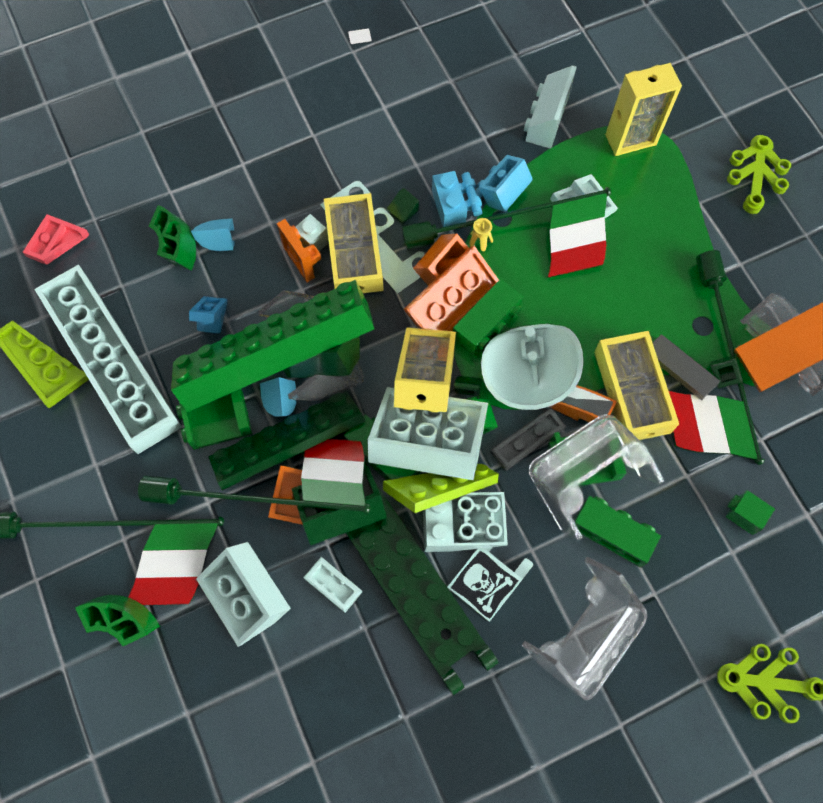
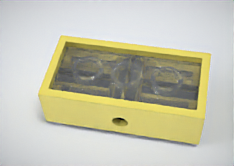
(642, 108)
(354, 242)
(425, 370)
(637, 384)

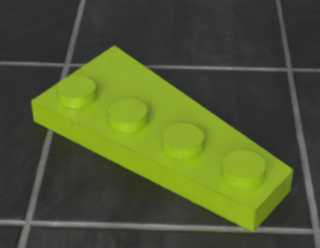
(41, 366)
(431, 489)

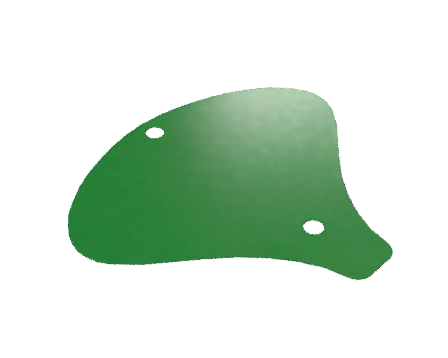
(648, 264)

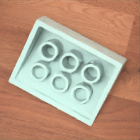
(428, 440)

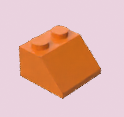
(440, 257)

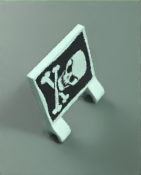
(487, 582)

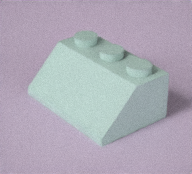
(550, 107)
(242, 593)

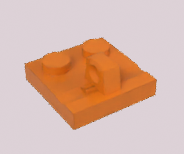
(301, 257)
(287, 479)

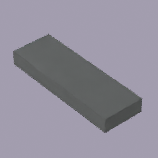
(684, 368)
(527, 439)

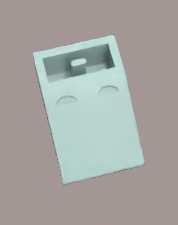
(466, 523)

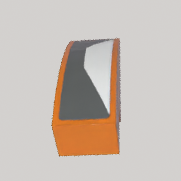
(585, 404)

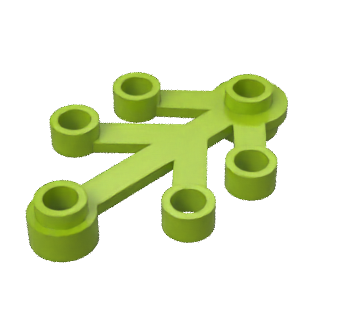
(760, 147)
(767, 683)

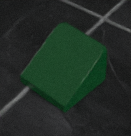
(403, 206)
(727, 371)
(467, 385)

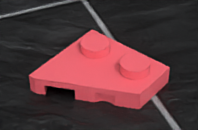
(53, 239)

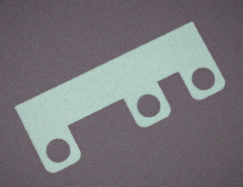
(394, 271)

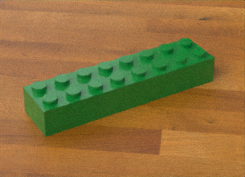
(271, 345)

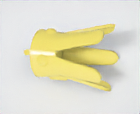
(481, 229)

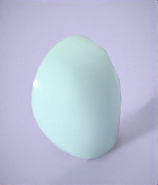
(532, 366)

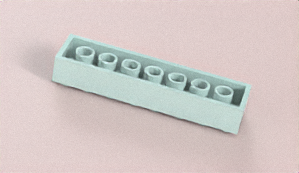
(108, 359)

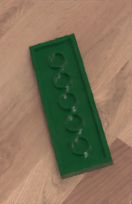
(285, 439)

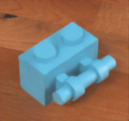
(504, 183)
(450, 200)

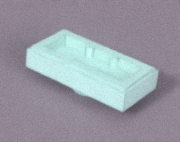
(333, 584)

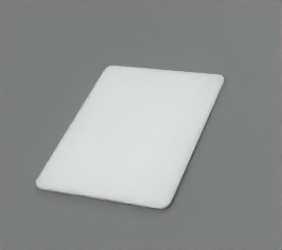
(359, 36)

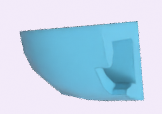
(215, 234)
(275, 396)

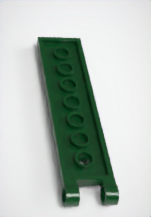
(419, 595)

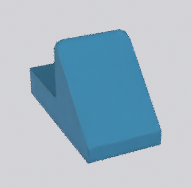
(209, 314)

